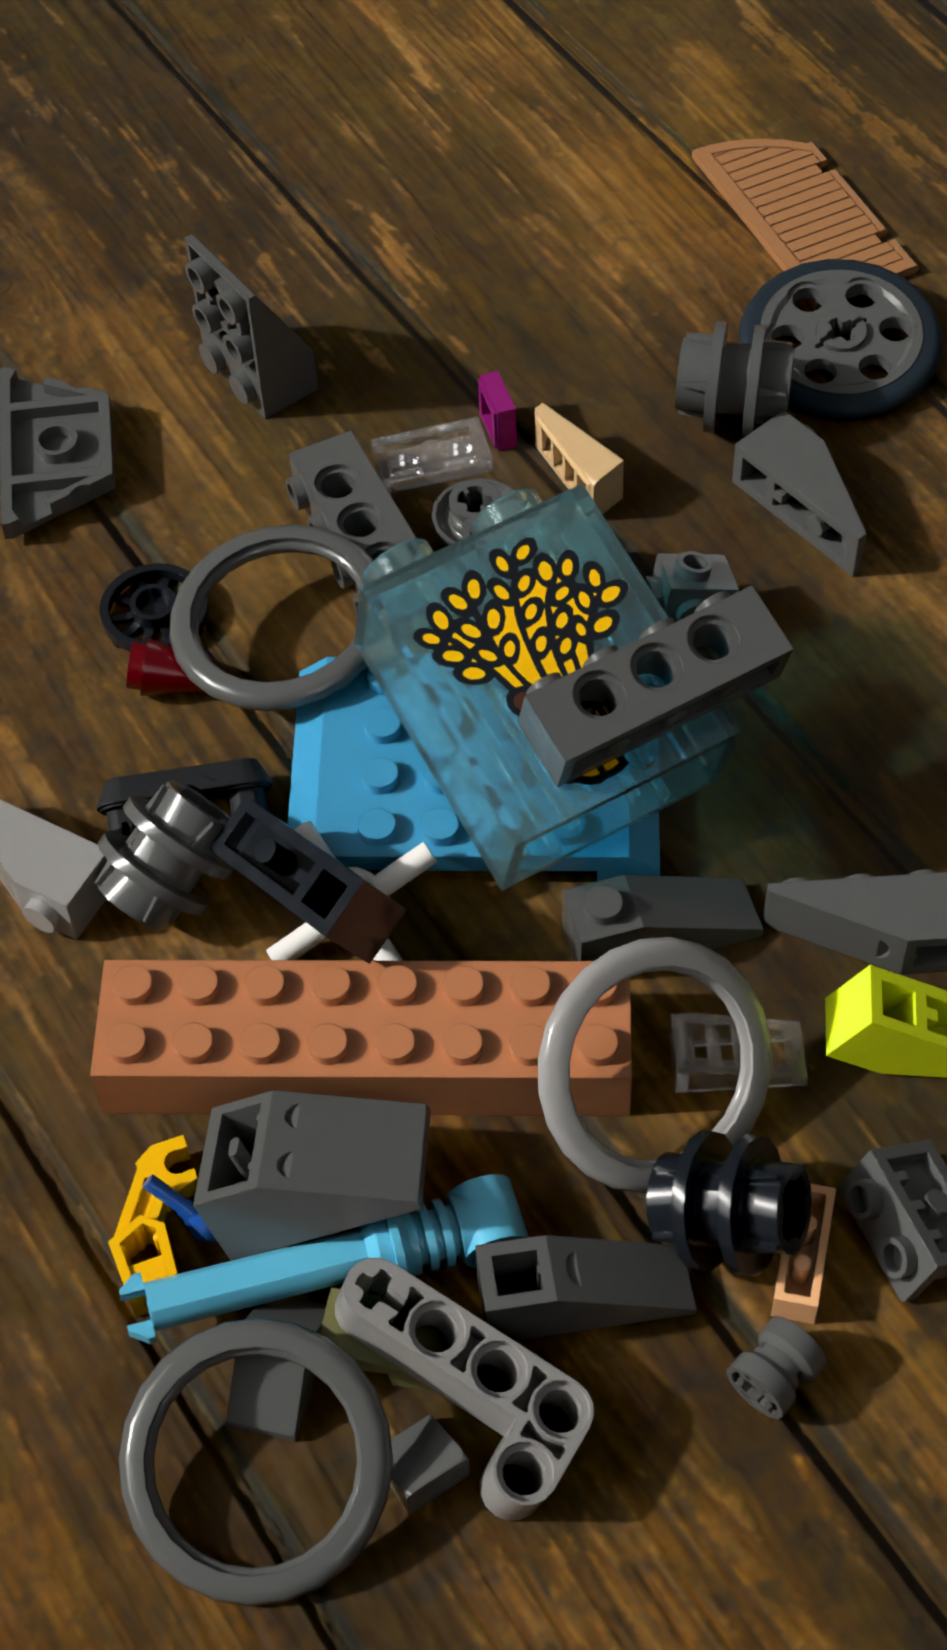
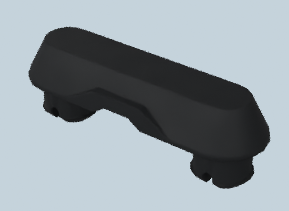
(212, 780)

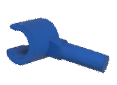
(180, 1204)

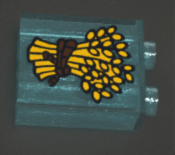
(481, 622)

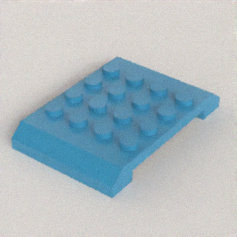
(379, 800)

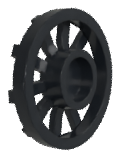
(149, 604)

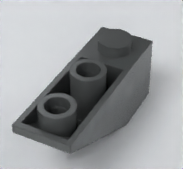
(876, 919)
(578, 1284)

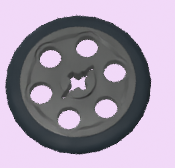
(831, 282)

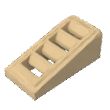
(579, 458)

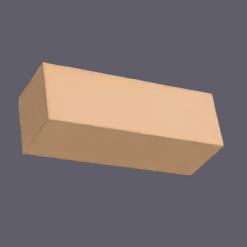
(802, 1274)

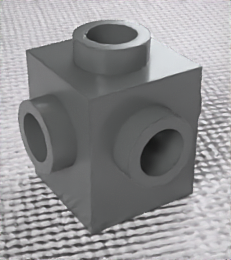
(688, 579)

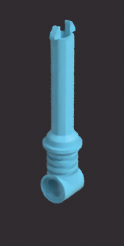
(473, 1215)

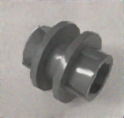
(733, 377)
(160, 864)

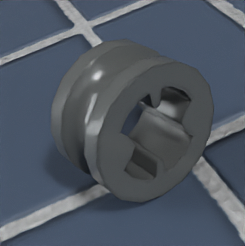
(469, 494)

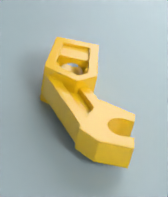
(145, 1216)

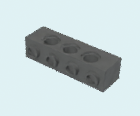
(345, 497)
(577, 742)

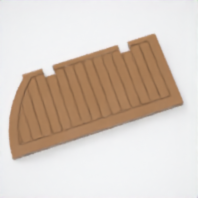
(796, 207)

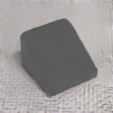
(425, 1463)

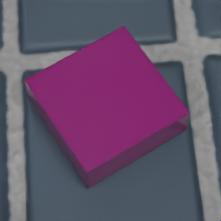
(497, 411)

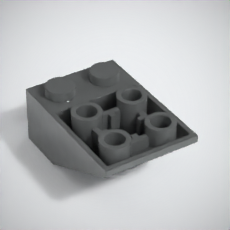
(246, 338)
(308, 1167)

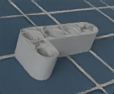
(455, 1377)

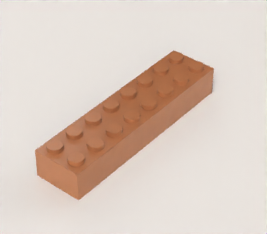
(381, 1030)

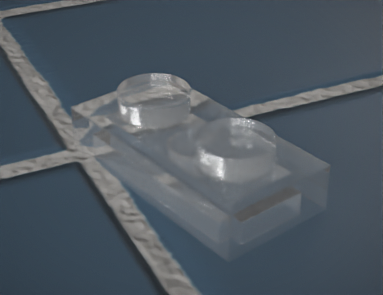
(432, 455)

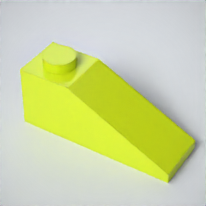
(888, 1024)

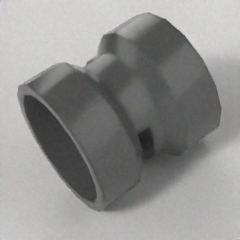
(776, 1367)

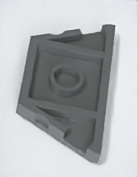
(51, 450)

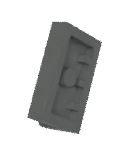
(902, 1212)

